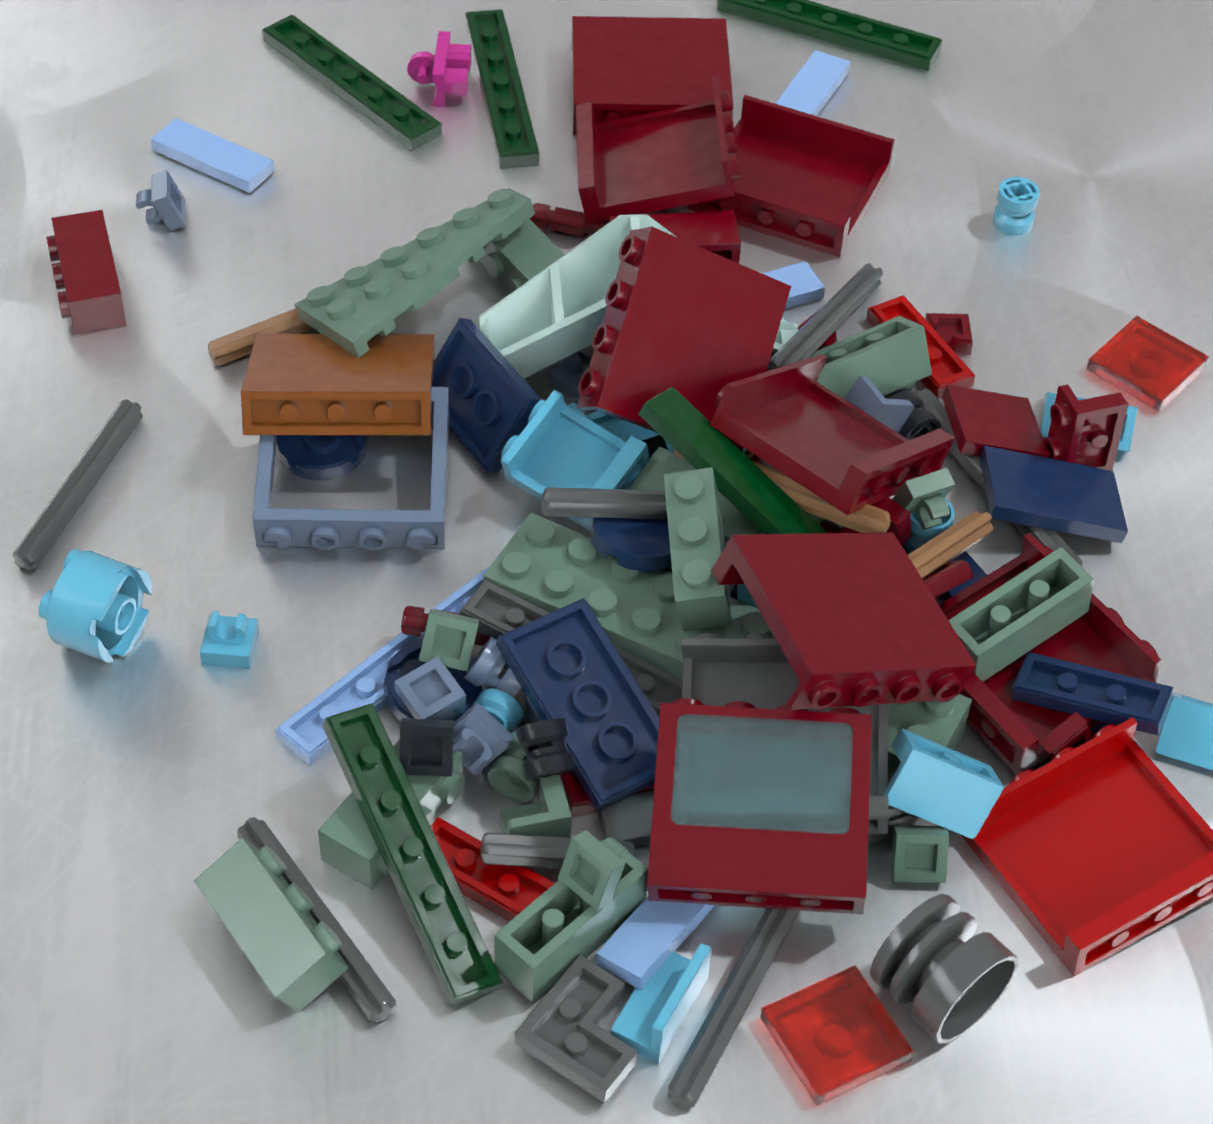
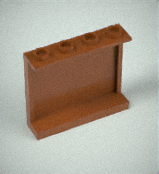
(322, 389)

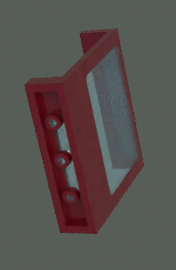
(761, 807)

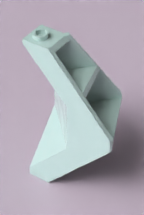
(566, 302)

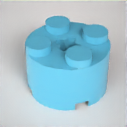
(96, 605)

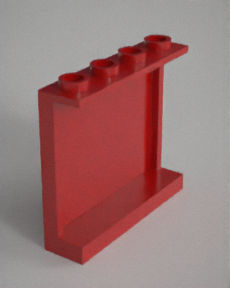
(1097, 848)

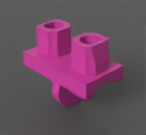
(446, 68)

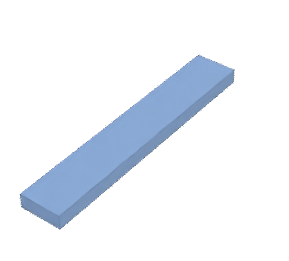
(359, 687)

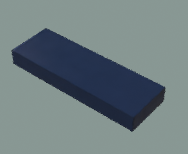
(1092, 692)

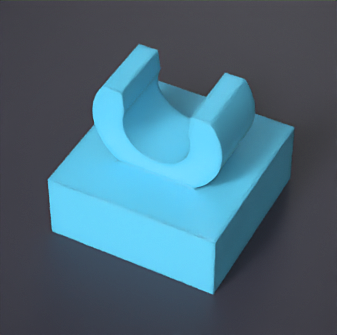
(229, 641)

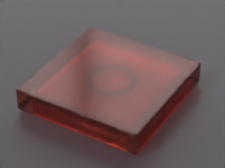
(1147, 363)
(836, 1035)

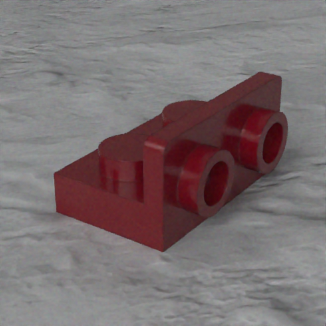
(1086, 429)

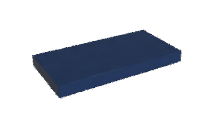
(579, 676)

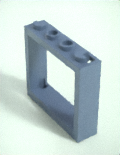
(356, 527)

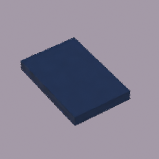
(485, 393)
(1053, 494)

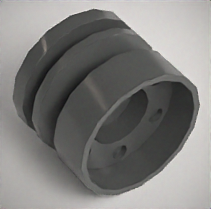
(943, 968)

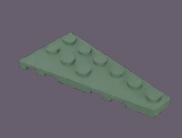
(409, 274)

